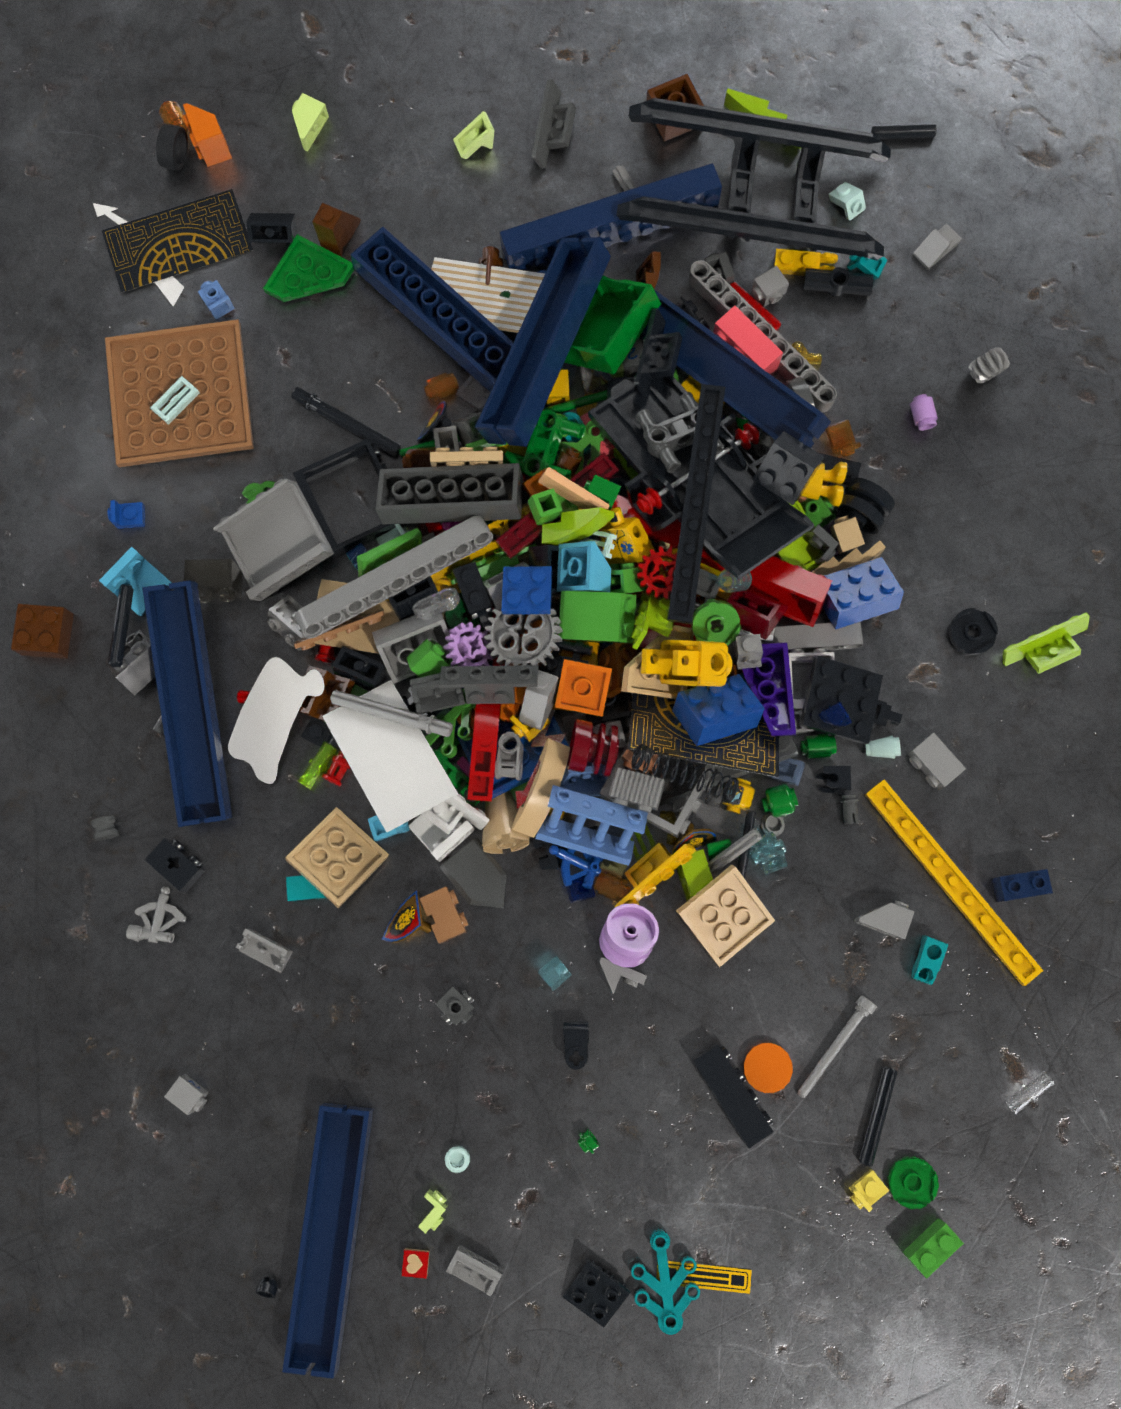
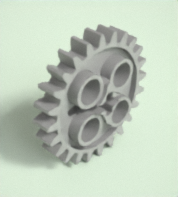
(502, 632)

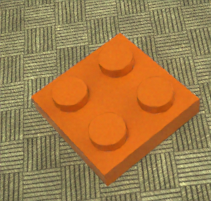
(583, 687)

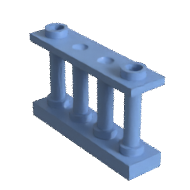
(588, 840)

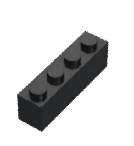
(733, 1096)

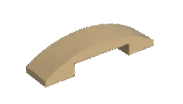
(550, 773)

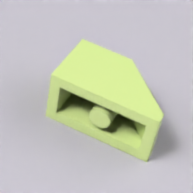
(309, 118)

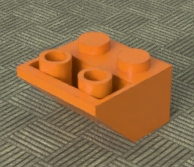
(206, 135)

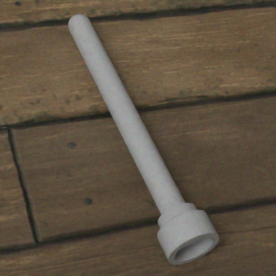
(863, 1008)

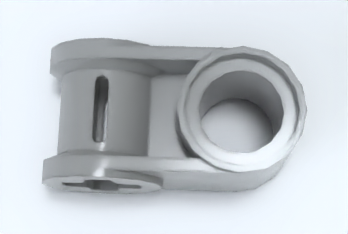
(509, 762)

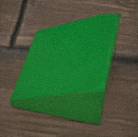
(716, 848)

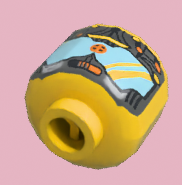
(743, 797)

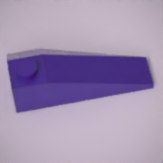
(773, 689)

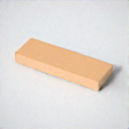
(570, 490)

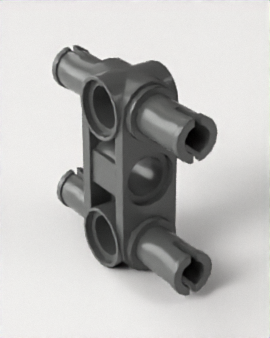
(671, 434)

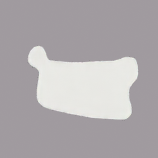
(269, 715)

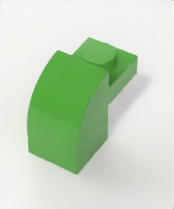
(548, 506)

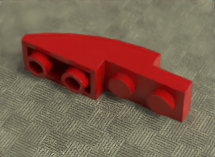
(483, 752)

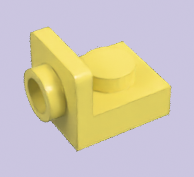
(867, 1190)

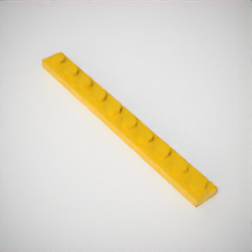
(954, 883)

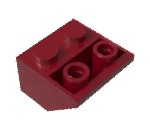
(757, 612)

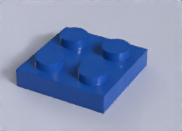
(527, 590)

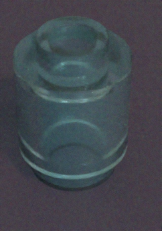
(730, 583)

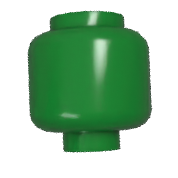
(780, 800)

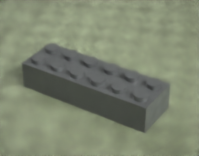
(449, 493)

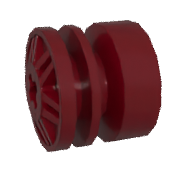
(593, 747)

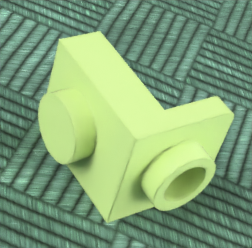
(434, 1217)

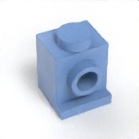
(215, 299)

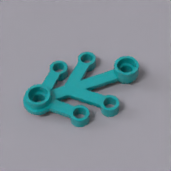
(665, 1286)

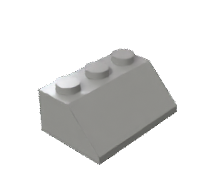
(402, 638)

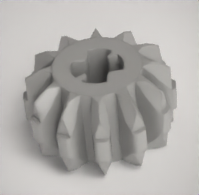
(989, 365)

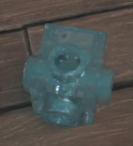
(769, 854)

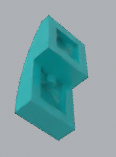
(301, 889)

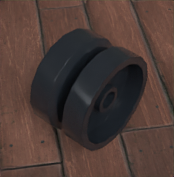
(867, 503)

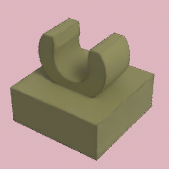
(613, 867)

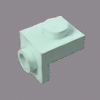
(848, 198)

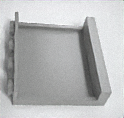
(274, 538)

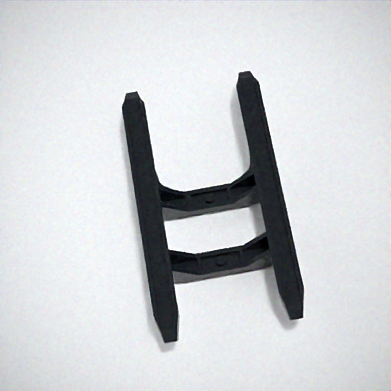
(737, 220)

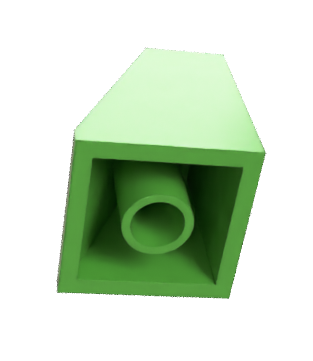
(597, 616)

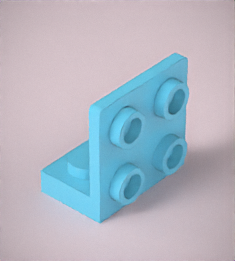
(136, 571)

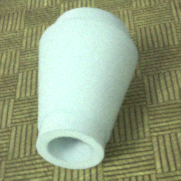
(884, 747)

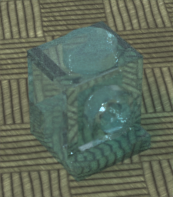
(554, 973)

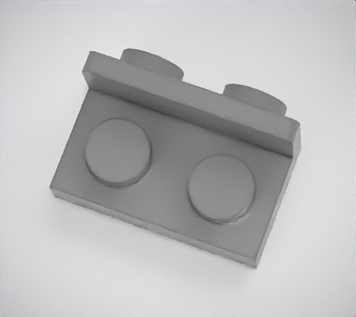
(282, 620)

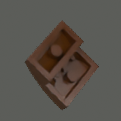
(649, 270)
(321, 705)

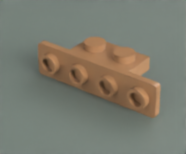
(350, 626)

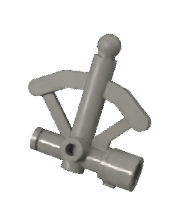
(155, 931)

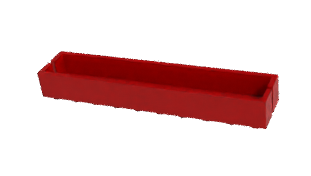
(774, 578)

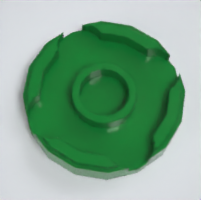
(912, 1182)

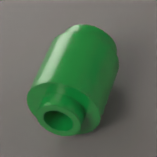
(818, 746)

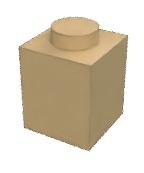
(847, 534)

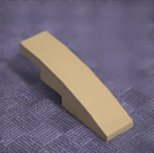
(852, 559)

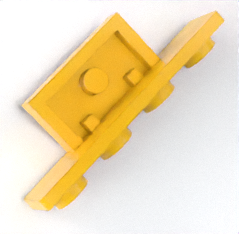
(652, 869)

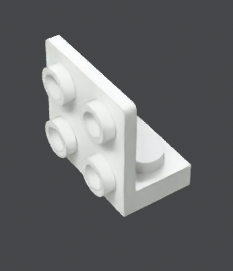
(437, 840)

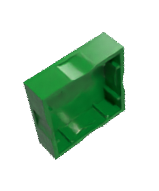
(612, 324)

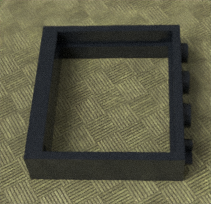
(329, 465)

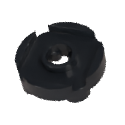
(977, 619)

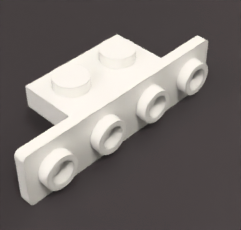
(450, 811)

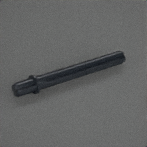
(313, 403)

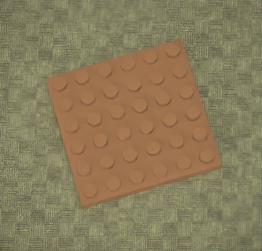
(149, 364)

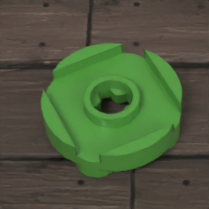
(714, 610)

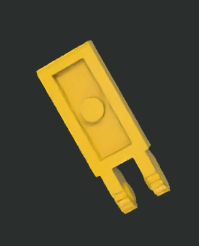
(795, 261)

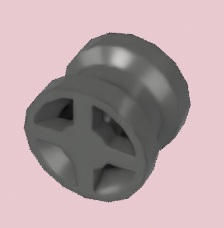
(104, 828)

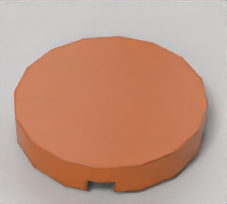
(767, 1067)

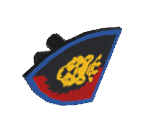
(435, 420)

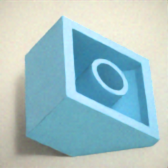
(582, 568)

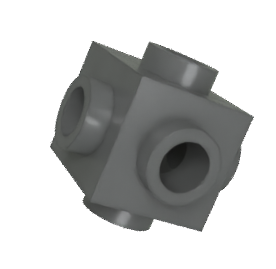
(447, 1002)

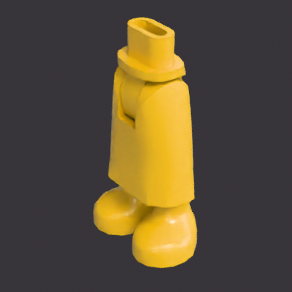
(834, 492)

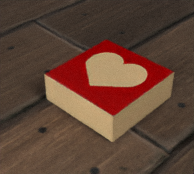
(415, 1263)

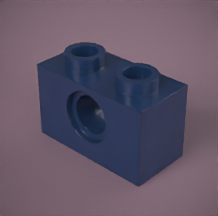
(1022, 885)

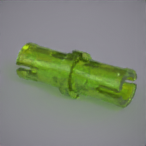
(317, 765)

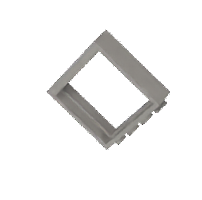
(682, 822)

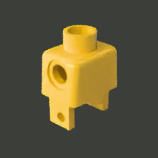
(704, 663)

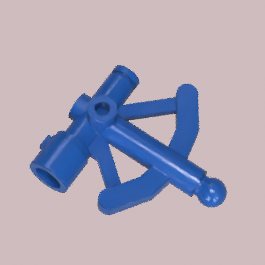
(589, 865)

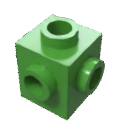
(819, 511)

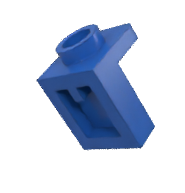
(126, 514)

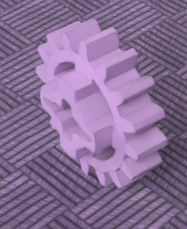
(468, 647)

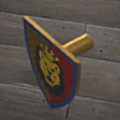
(696, 838)
(406, 921)

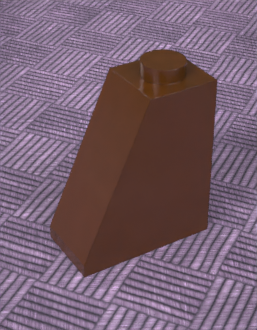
(334, 228)

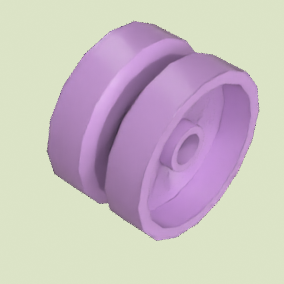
(628, 935)

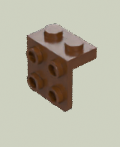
(617, 657)

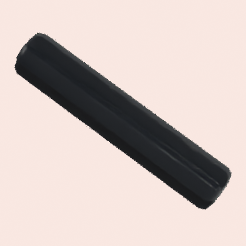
(905, 131)

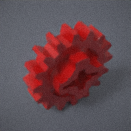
(653, 578)

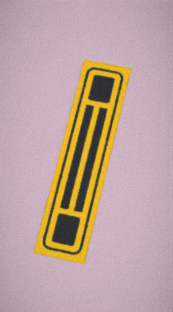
(714, 1277)

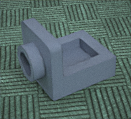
(790, 771)

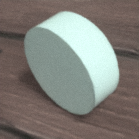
(457, 1159)

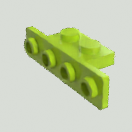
(652, 615)
(1049, 647)

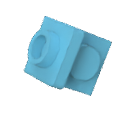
(379, 832)

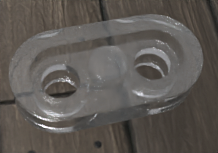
(436, 603)

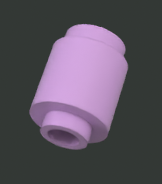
(923, 412)

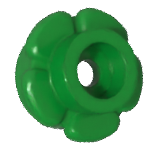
(588, 1141)

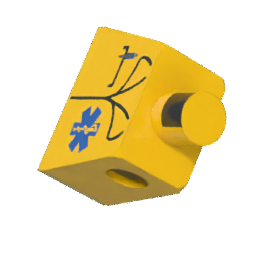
(631, 539)

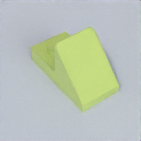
(476, 134)

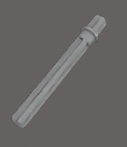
(392, 713)

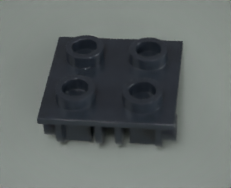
(596, 1293)

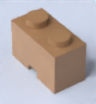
(447, 919)

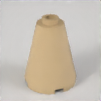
(498, 831)

